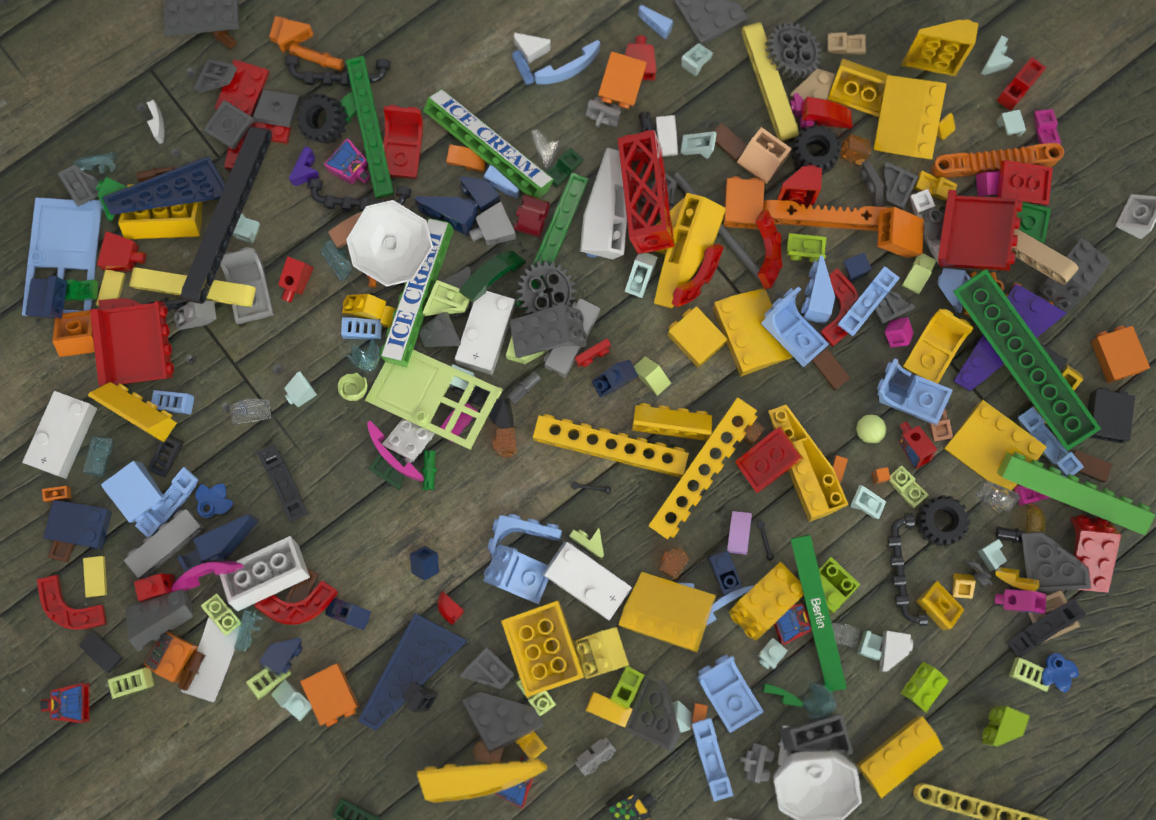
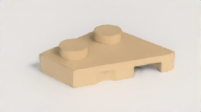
(816, 85)

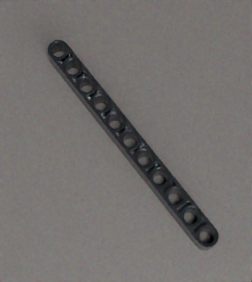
(226, 216)

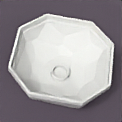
(389, 243)
(817, 786)

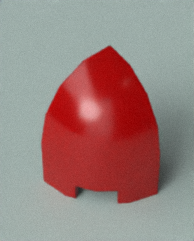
(448, 608)

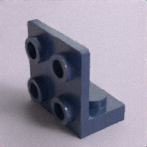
(46, 297)

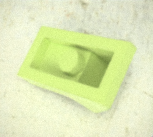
(919, 273)
(593, 546)

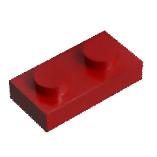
(586, 358)

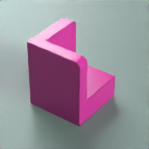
(987, 183)
(899, 332)

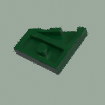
(386, 471)

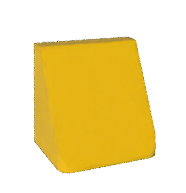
(946, 126)
(387, 315)
(963, 585)

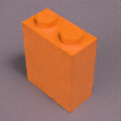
(622, 80)
(743, 202)
(900, 232)
(1120, 353)
(330, 695)

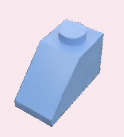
(950, 280)

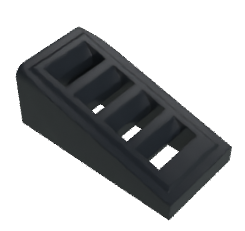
(171, 458)

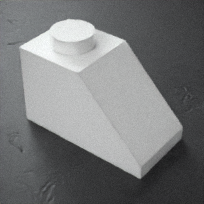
(894, 649)

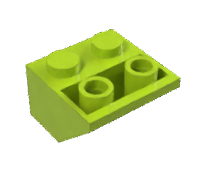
(836, 584)
(1004, 726)

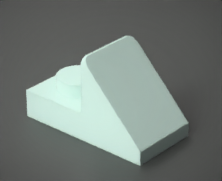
(696, 58)
(997, 60)
(699, 144)
(868, 502)
(291, 699)

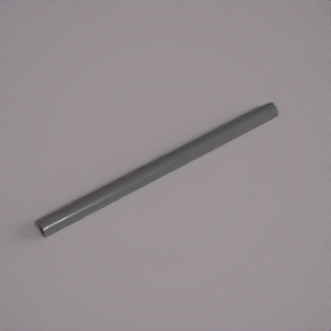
(723, 232)

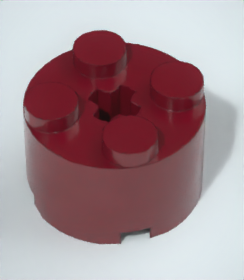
(531, 215)

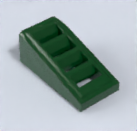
(351, 806)

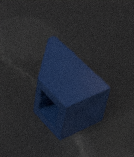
(480, 192)
(615, 378)
(725, 572)
(279, 655)

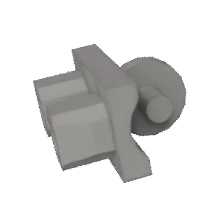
(602, 113)
(755, 761)

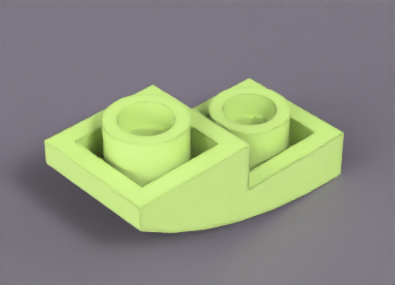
(907, 487)
(221, 614)
(541, 702)

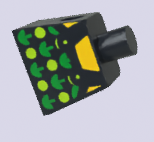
(632, 807)

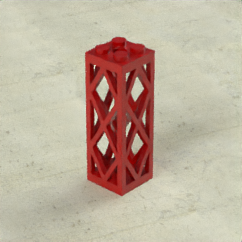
(642, 234)

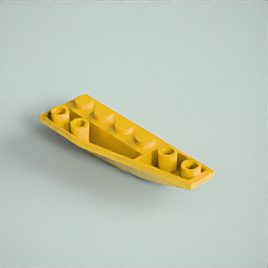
(693, 234)
(813, 475)
(475, 781)

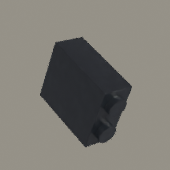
(1112, 413)

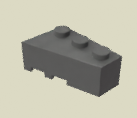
(156, 616)
(818, 735)

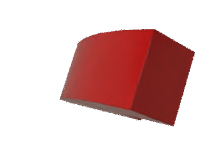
(1021, 84)
(826, 113)

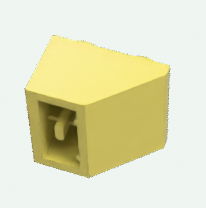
(601, 652)

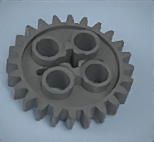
(793, 50)
(529, 295)

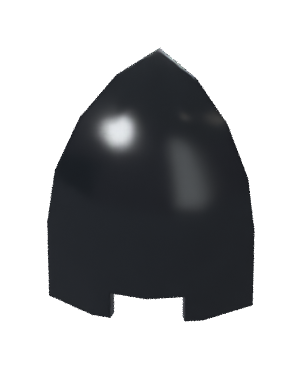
(502, 414)

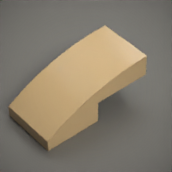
(849, 45)

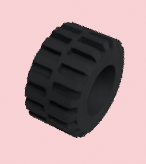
(309, 118)
(820, 137)
(957, 514)

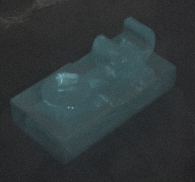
(87, 163)
(336, 260)
(98, 456)
(243, 638)

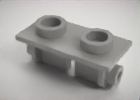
(589, 763)

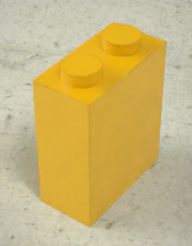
(696, 336)

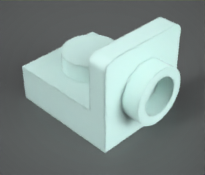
(771, 654)

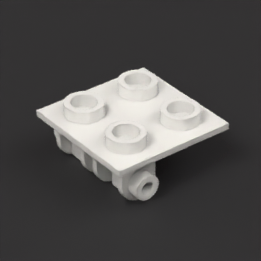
(408, 440)

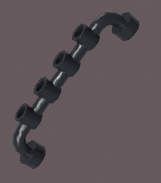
(327, 78)
(347, 202)
(900, 579)

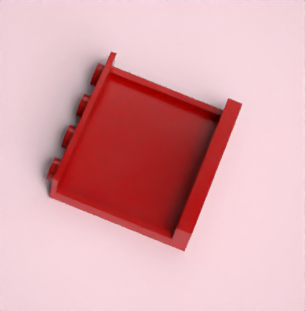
(979, 232)
(132, 344)

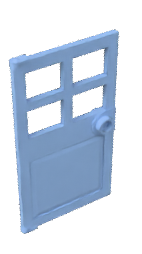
(64, 239)

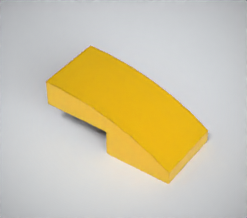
(937, 187)
(1012, 577)
(608, 710)
(531, 745)

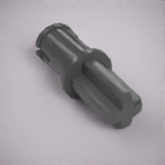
(524, 387)

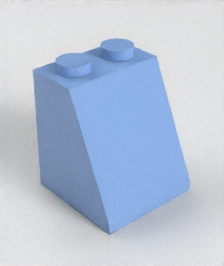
(134, 491)

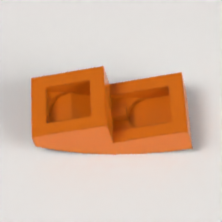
(465, 158)

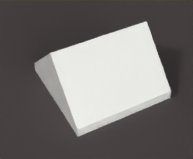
(1138, 215)

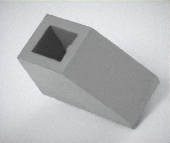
(195, 315)

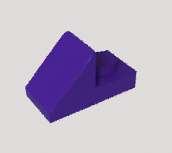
(301, 172)

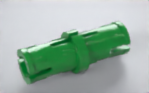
(429, 470)

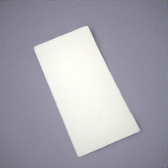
(218, 654)

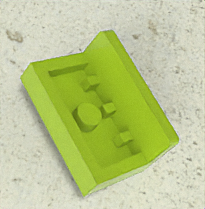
(806, 247)
(924, 686)

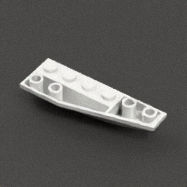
(606, 211)

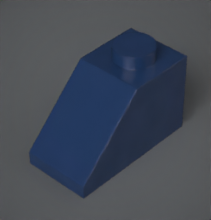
(348, 613)

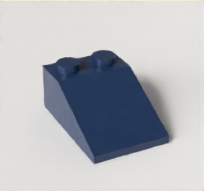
(455, 210)
(78, 524)
(224, 540)

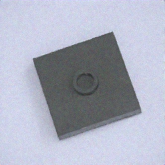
(276, 108)
(229, 124)

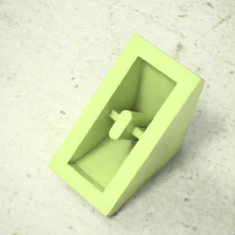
(652, 375)

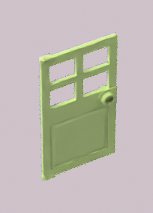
(419, 390)

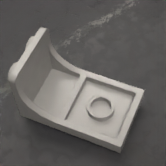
(248, 269)

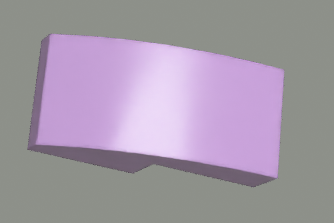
(739, 532)

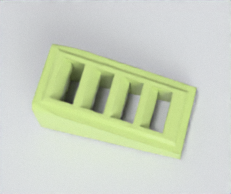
(1015, 673)
(143, 679)
(272, 684)

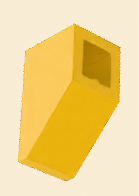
(363, 306)

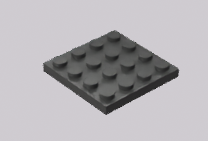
(200, 16)

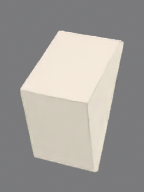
(531, 46)

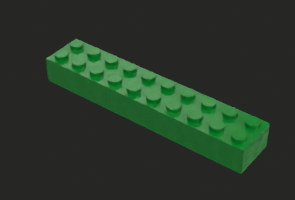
(1026, 359)

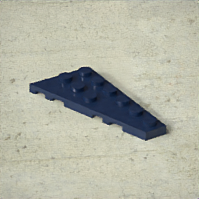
(183, 185)
(417, 657)

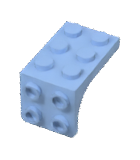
(793, 330)
(925, 400)
(513, 523)
(516, 573)
(729, 693)

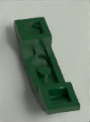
(489, 273)

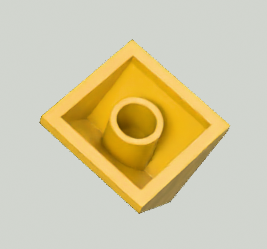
(940, 606)

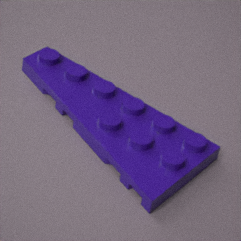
(984, 360)

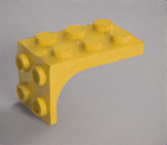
(937, 345)
(767, 601)

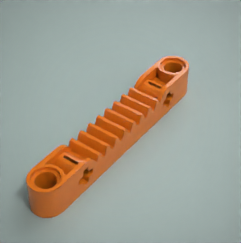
(971, 164)
(823, 218)

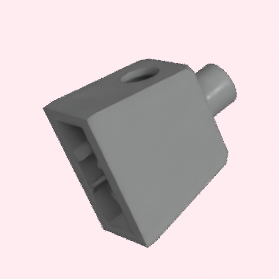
(493, 226)

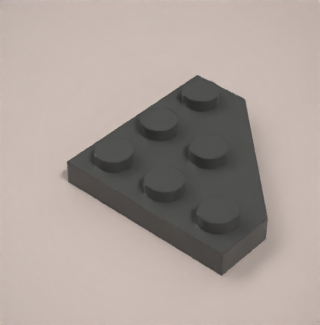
(710, 17)
(1053, 564)
(654, 715)
(500, 719)

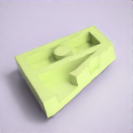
(445, 299)

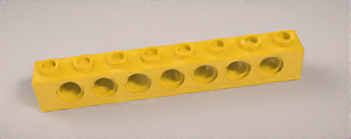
(739, 409)
(618, 454)

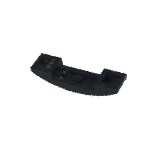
(283, 483)
(1046, 627)

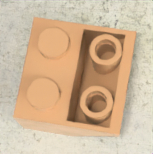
(764, 155)

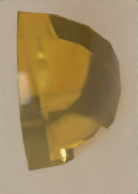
(1035, 519)

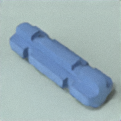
(523, 67)

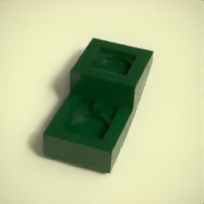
(565, 165)

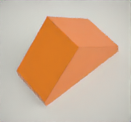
(294, 33)

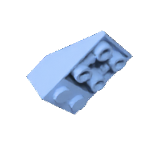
(820, 294)

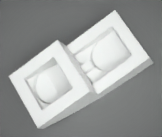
(156, 124)
(667, 135)

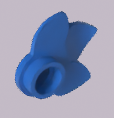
(214, 498)
(1059, 674)

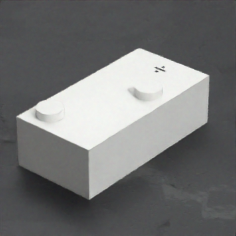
(485, 332)
(60, 434)
(265, 574)
(586, 580)

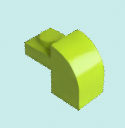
(626, 687)

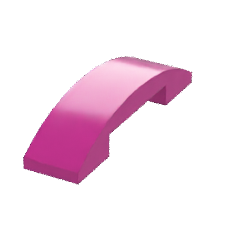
(408, 470)
(190, 578)

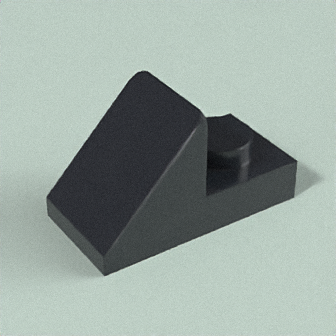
(419, 697)

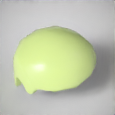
(352, 387)
(871, 429)

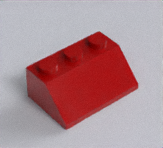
(802, 186)

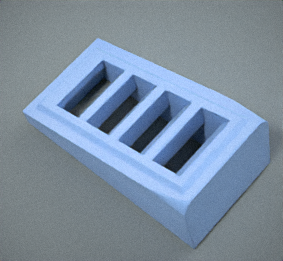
(656, 21)
(500, 182)
(361, 335)
(184, 401)

